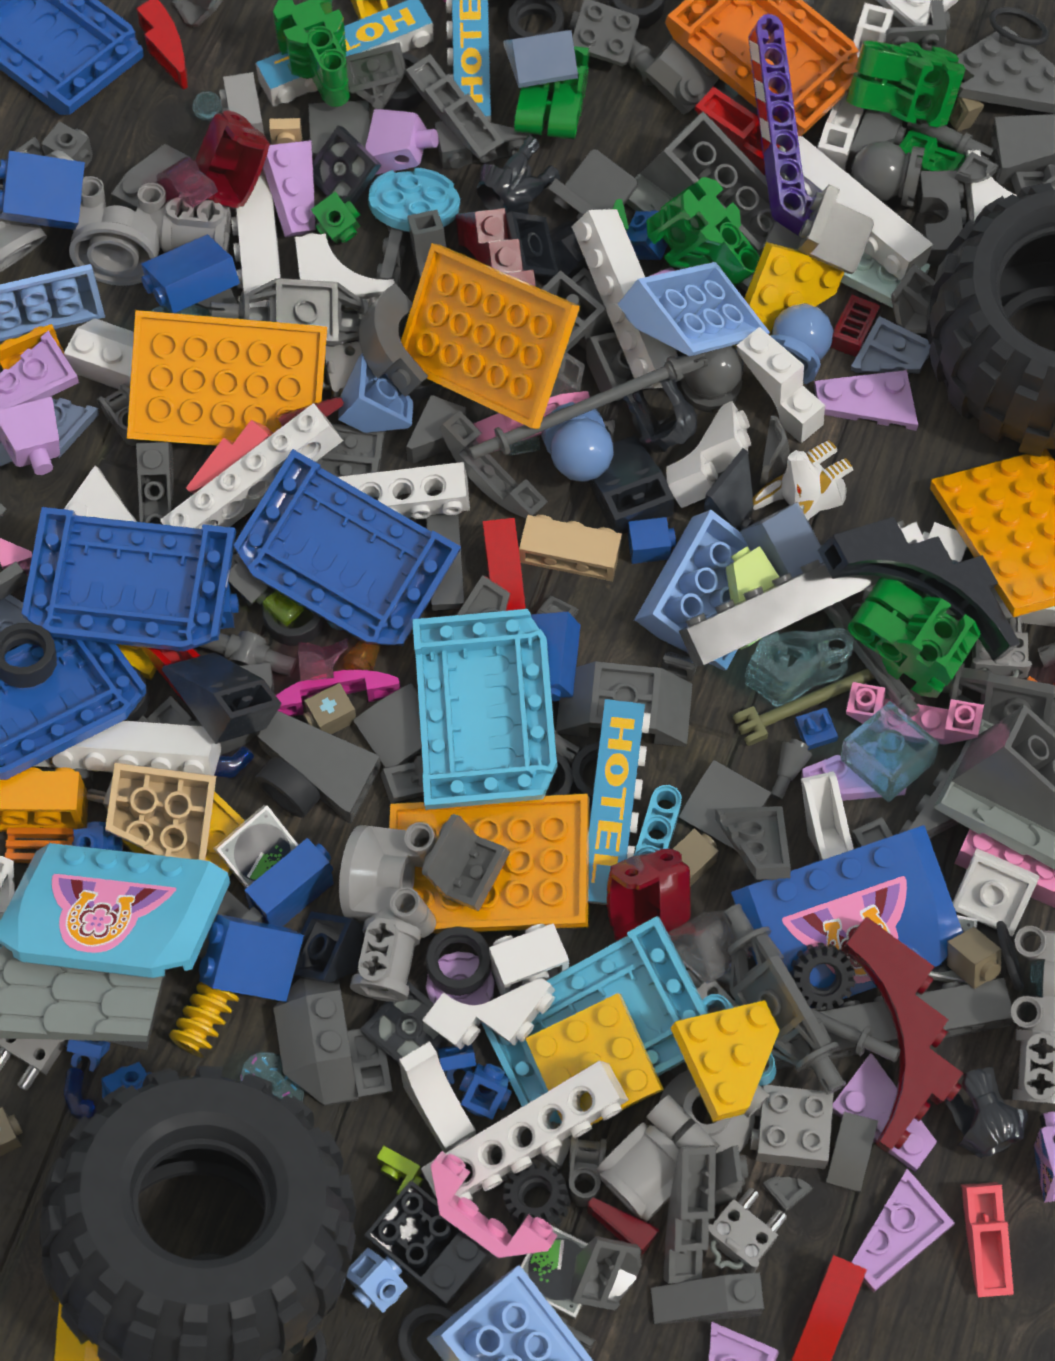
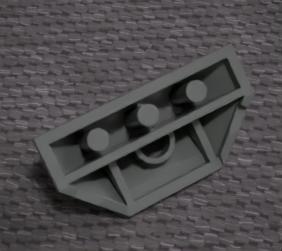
(316, 1041)

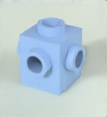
(376, 1280)

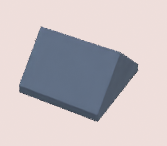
(542, 58)
(784, 540)

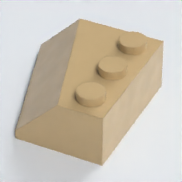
(161, 810)

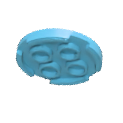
(412, 192)

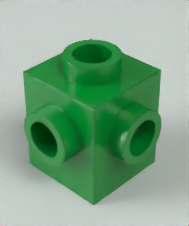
(329, 211)

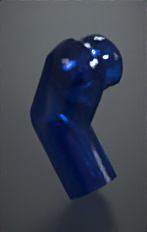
(231, 766)
(73, 1096)

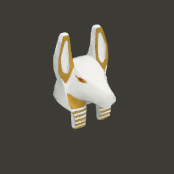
(808, 482)

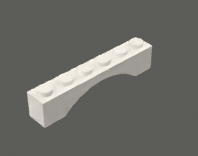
(845, 118)

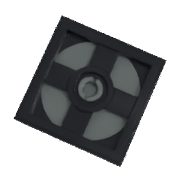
(344, 166)
(399, 1026)

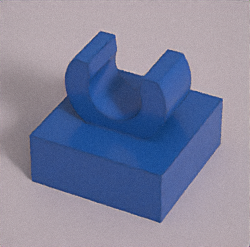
(816, 728)
(92, 1049)
(453, 1059)

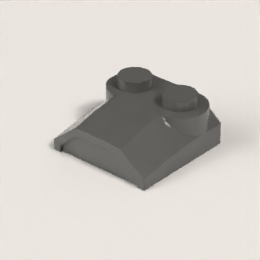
(680, 76)
(607, 361)

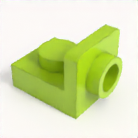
(397, 1167)

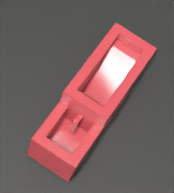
(228, 453)
(987, 1239)

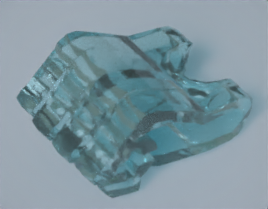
(769, 670)

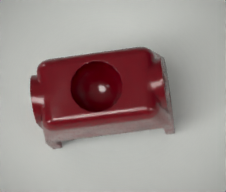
(232, 157)
(648, 888)

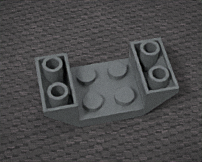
(661, 691)

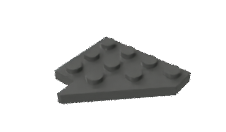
(1008, 74)

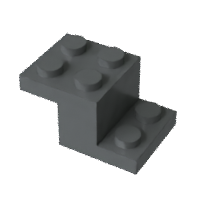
(592, 314)

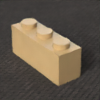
(570, 547)

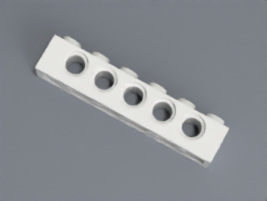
(247, 480)
(419, 484)
(606, 1101)

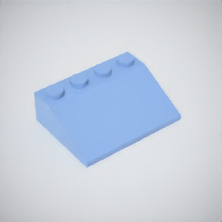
(47, 299)
(690, 309)
(693, 580)
(507, 1324)

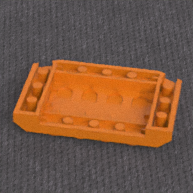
(817, 52)

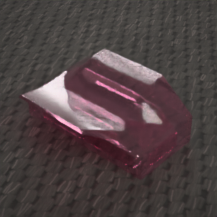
(318, 661)

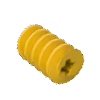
(201, 1018)

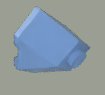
(373, 402)

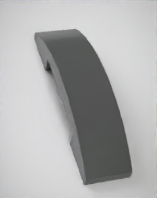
(486, 472)

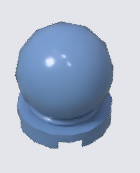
(804, 334)
(580, 446)

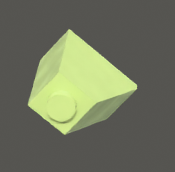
(749, 572)

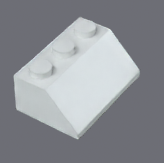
(101, 353)

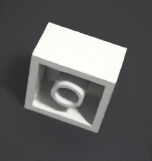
(527, 957)

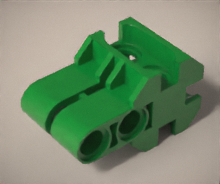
(314, 46)
(895, 76)
(554, 102)
(704, 232)
(906, 628)

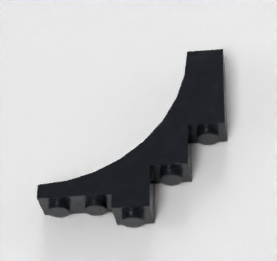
(925, 565)

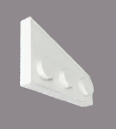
(98, 499)

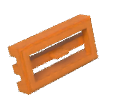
(47, 833)

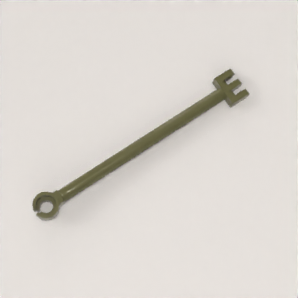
(758, 722)

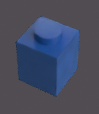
(650, 540)

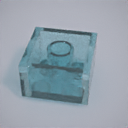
(889, 751)

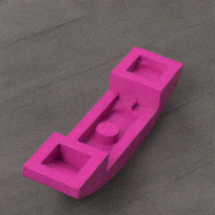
(375, 683)

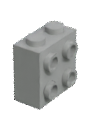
(242, 98)
(793, 1127)

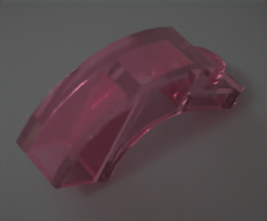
(186, 182)

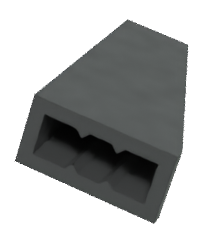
(1022, 144)
(334, 766)

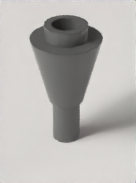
(792, 760)

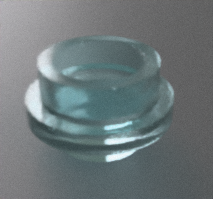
(206, 105)

